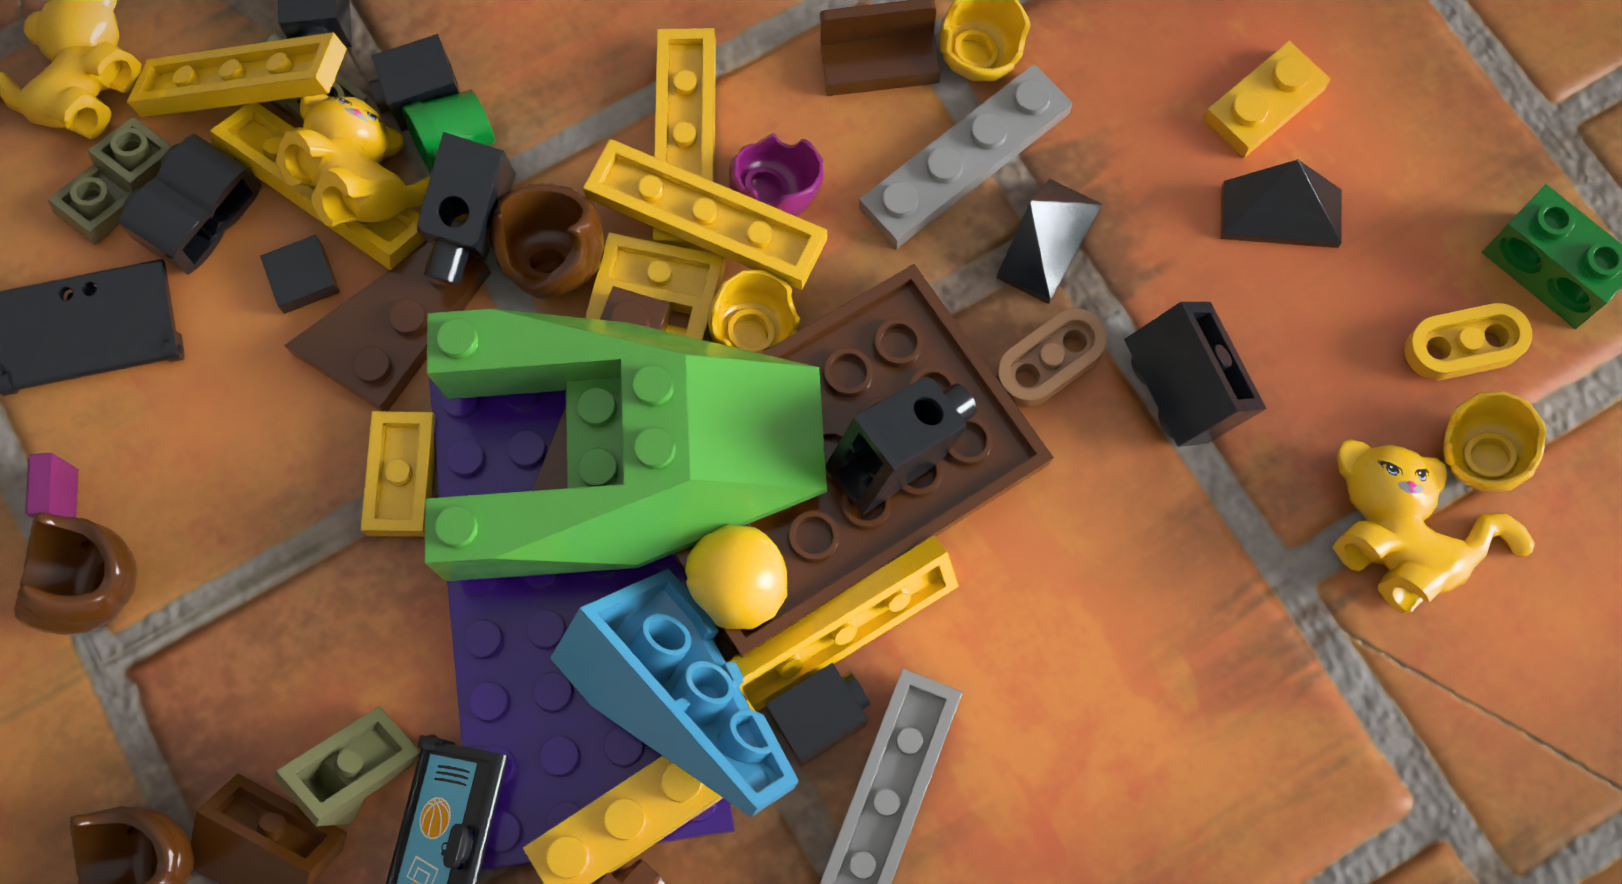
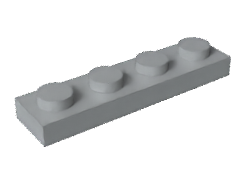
(965, 156)
(893, 782)

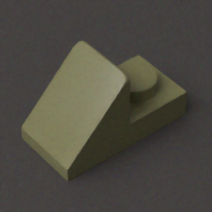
(346, 768)

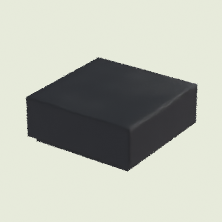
(299, 274)

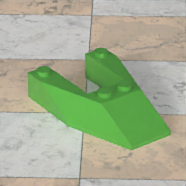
(659, 442)

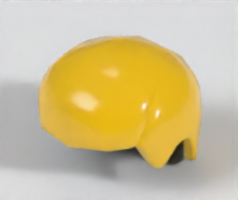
(983, 37)
(752, 311)
(1494, 441)
(737, 576)

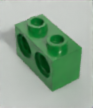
(1559, 257)

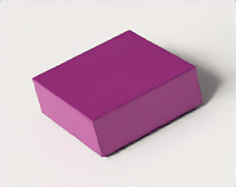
(51, 486)

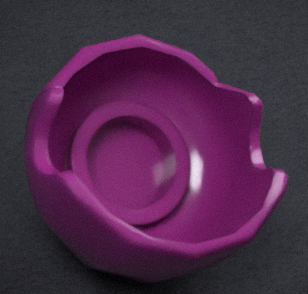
(778, 173)

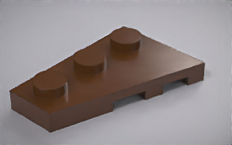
(380, 333)

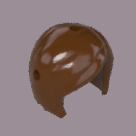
(542, 227)
(73, 576)
(130, 847)

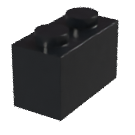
(1193, 374)

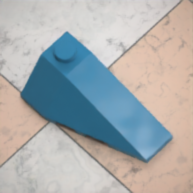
(660, 676)

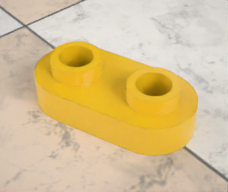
(1463, 341)

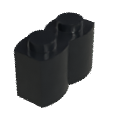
(189, 203)

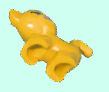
(85, 60)
(341, 158)
(1395, 495)

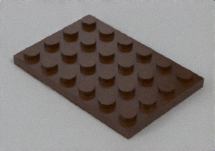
(864, 357)

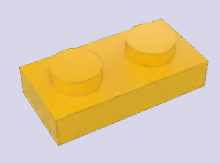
(1266, 99)
(398, 473)

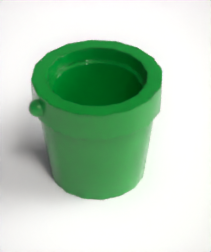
(453, 114)

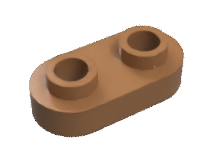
(1049, 360)

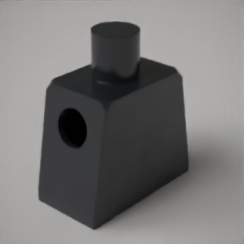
(463, 181)
(899, 441)

